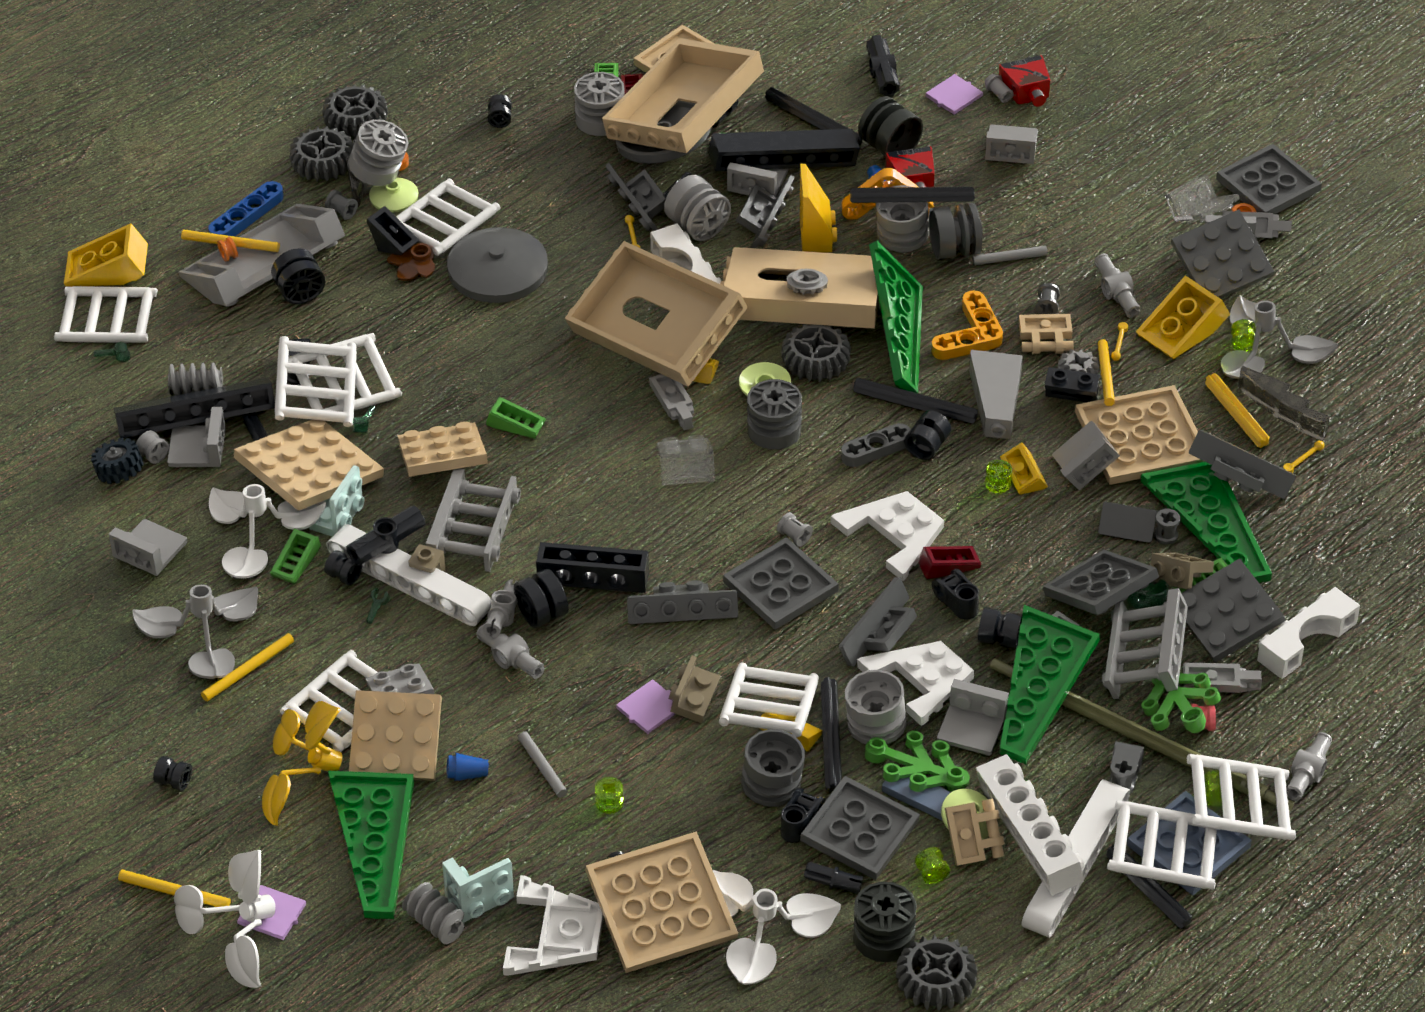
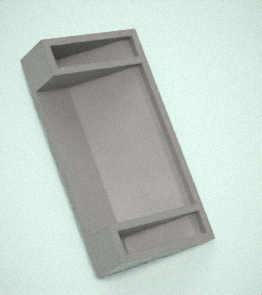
(294, 228)

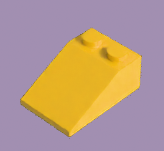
(815, 215)
(108, 259)
(1183, 318)

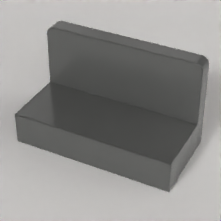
(1127, 521)

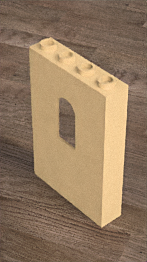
(687, 72)
(847, 301)
(688, 335)

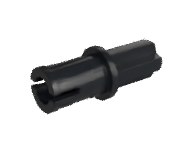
(833, 877)

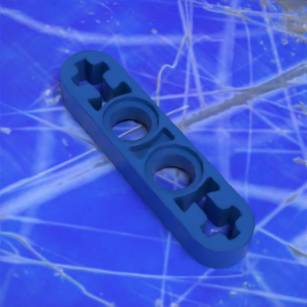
(266, 196)

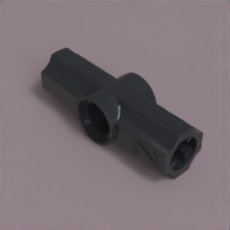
(882, 66)
(385, 535)

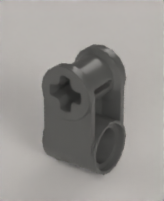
(1126, 764)

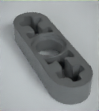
(860, 452)

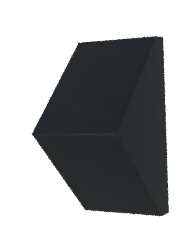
(390, 233)

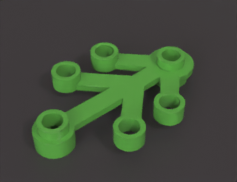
(1192, 717)
(948, 775)

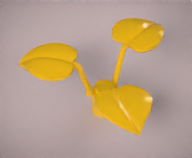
(319, 756)

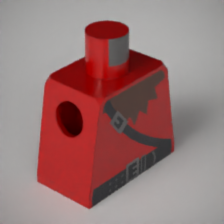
(1027, 80)
(913, 164)

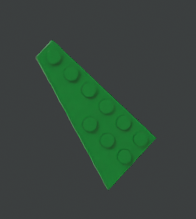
(901, 314)
(1210, 513)
(1044, 671)
(374, 826)

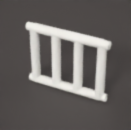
(454, 234)
(114, 335)
(284, 389)
(366, 398)
(331, 675)
(739, 686)
(1228, 821)
(1146, 869)

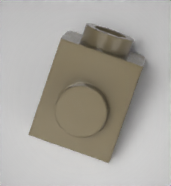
(427, 559)

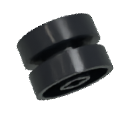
(298, 276)
(541, 598)

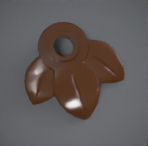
(414, 262)

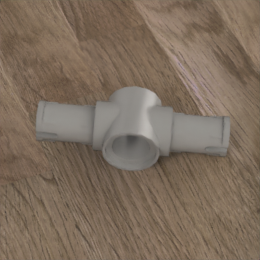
(1117, 285)
(501, 610)
(512, 652)
(1308, 766)

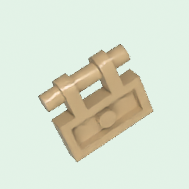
(1046, 327)
(966, 835)

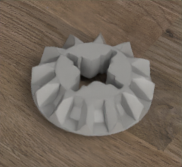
(807, 281)
(1090, 363)

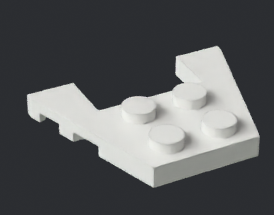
(900, 520)
(928, 668)
(568, 930)

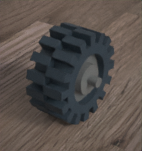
(117, 460)

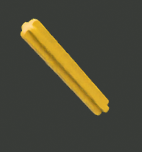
(1237, 410)

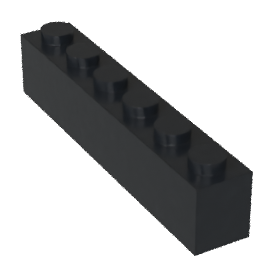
(784, 149)
(194, 407)

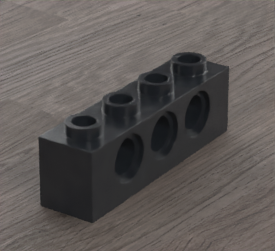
(595, 566)

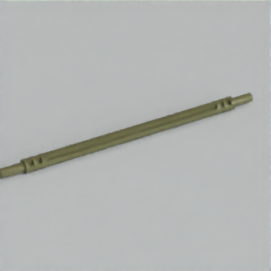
(1142, 735)

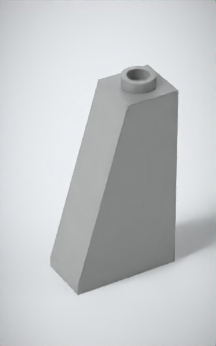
(996, 390)

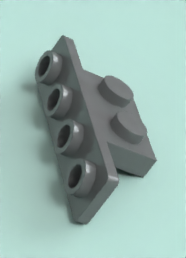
(644, 195)
(760, 211)
(1241, 466)
(682, 603)
(880, 625)

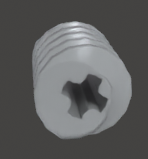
(194, 378)
(434, 912)

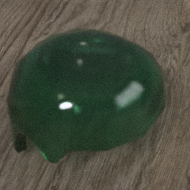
(1150, 596)

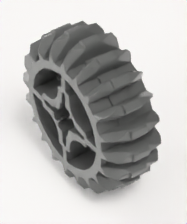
(353, 106)
(320, 153)
(815, 352)
(935, 982)

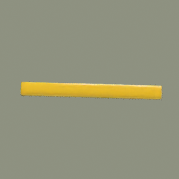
(239, 241)
(1106, 375)
(247, 667)
(168, 887)

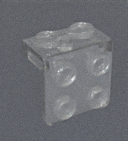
(686, 460)

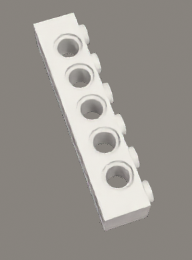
(1031, 825)

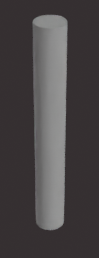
(1009, 255)
(542, 764)

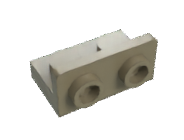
(1179, 568)
(694, 691)

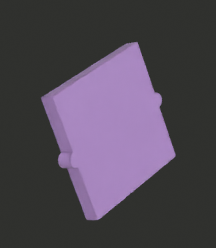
(954, 94)
(647, 706)
(286, 914)

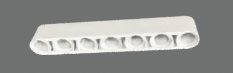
(433, 589)
(1086, 838)

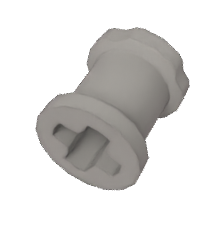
(794, 529)

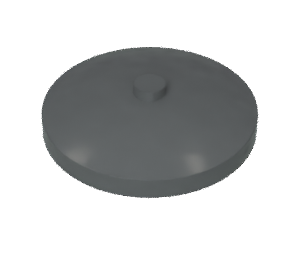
(649, 154)
(497, 265)

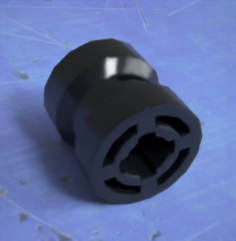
(499, 111)
(340, 566)
(172, 773)

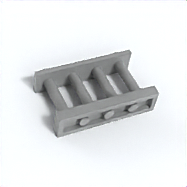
(452, 505)
(1169, 650)

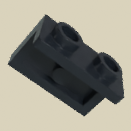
(1072, 385)

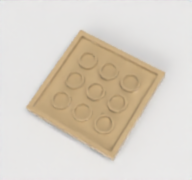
(1146, 430)
(306, 462)
(661, 902)

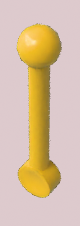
(629, 219)
(1122, 328)
(1318, 445)

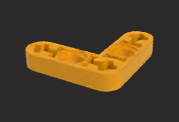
(876, 181)
(950, 345)

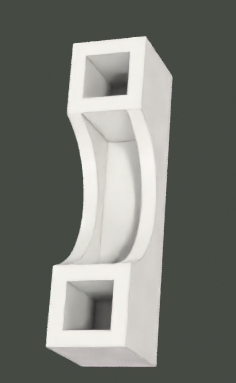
(677, 248)
(1330, 614)

